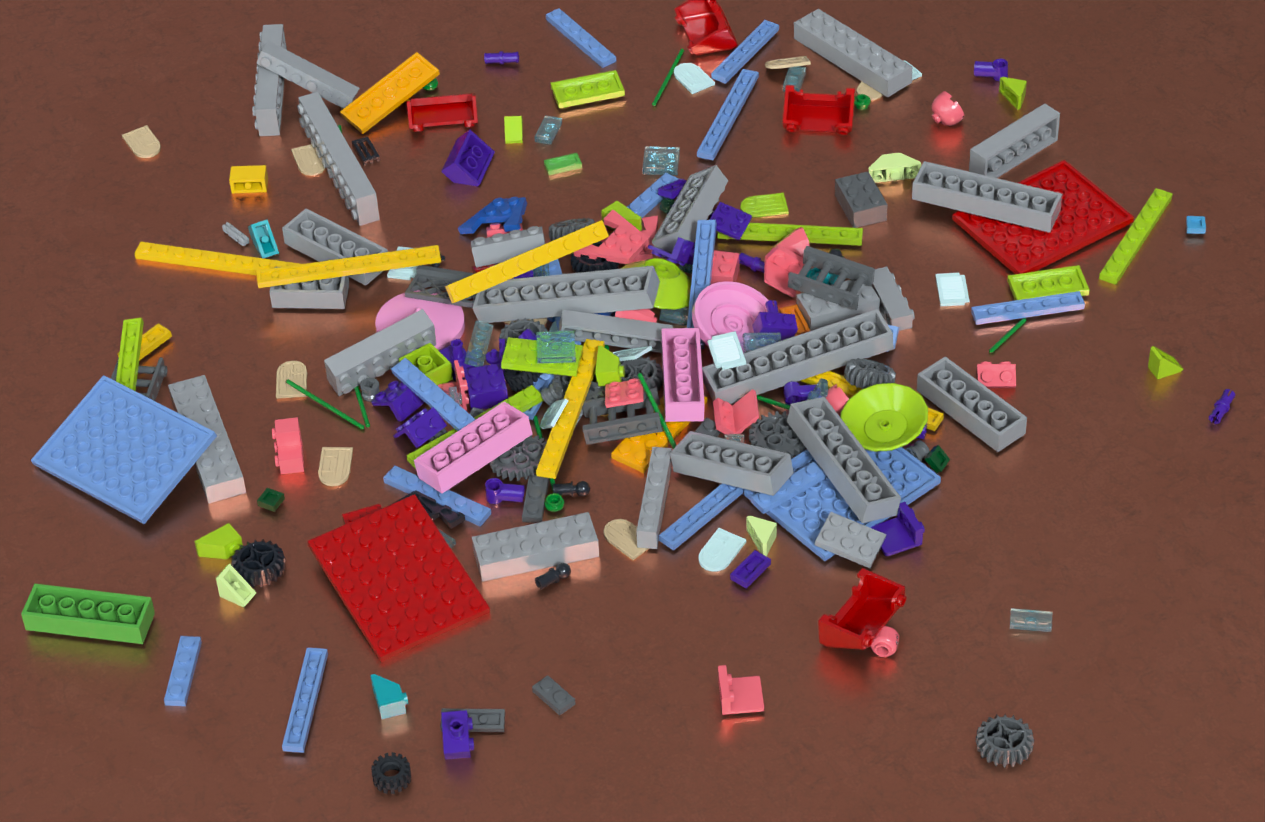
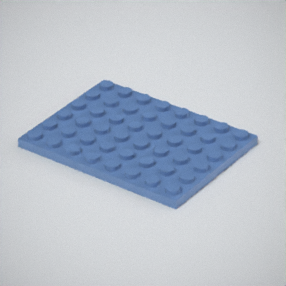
(124, 449)
(809, 510)

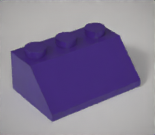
(468, 160)

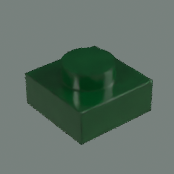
(937, 459)
(270, 499)

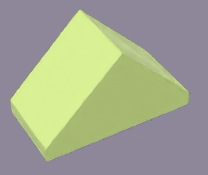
(762, 533)
(234, 587)

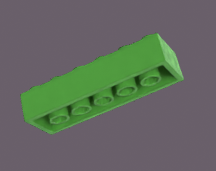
(88, 613)

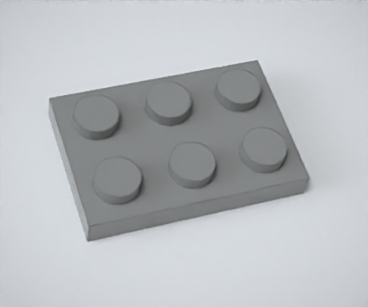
(850, 539)

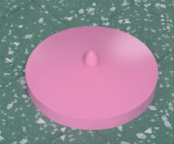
(727, 309)
(446, 318)

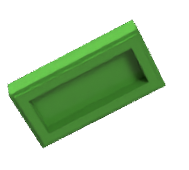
(562, 164)

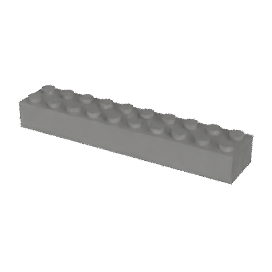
(338, 159)
(579, 292)
(801, 357)

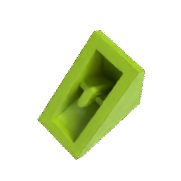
(1013, 90)
(513, 129)
(1162, 364)

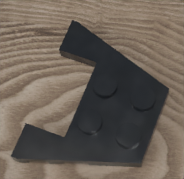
(436, 510)

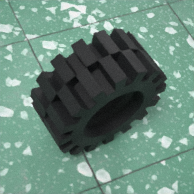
(520, 379)
(391, 782)

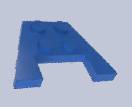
(499, 210)

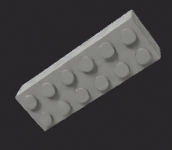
(1015, 142)
(692, 204)
(328, 241)
(378, 352)
(971, 404)
(732, 463)
(535, 546)

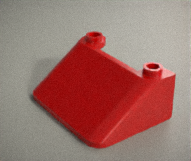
(442, 111)

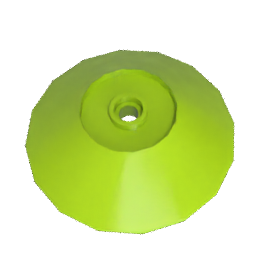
(673, 286)
(885, 416)

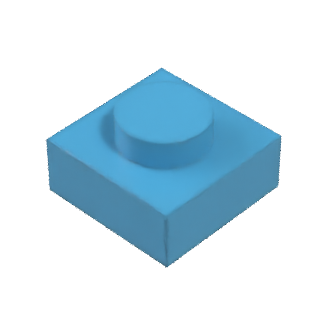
(1196, 224)

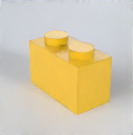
(248, 179)

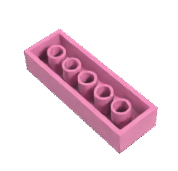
(682, 374)
(473, 447)

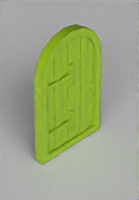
(765, 205)

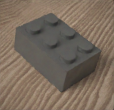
(861, 199)

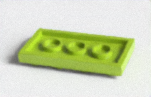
(587, 89)
(1048, 283)
(522, 356)

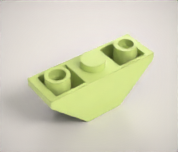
(894, 167)

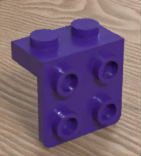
(730, 220)
(682, 252)
(399, 398)
(421, 426)
(901, 532)

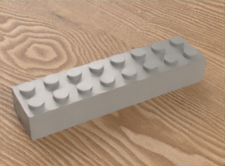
(853, 52)
(269, 87)
(987, 196)
(843, 460)
(218, 464)

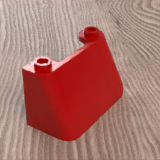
(705, 27)
(818, 111)
(863, 614)

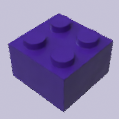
(485, 386)

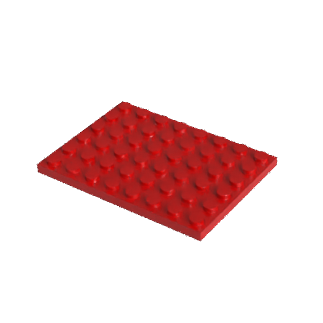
(1083, 219)
(398, 577)

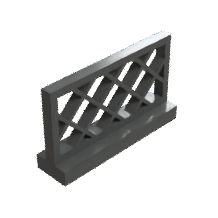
(437, 279)

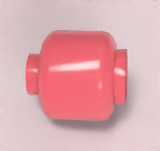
(885, 642)

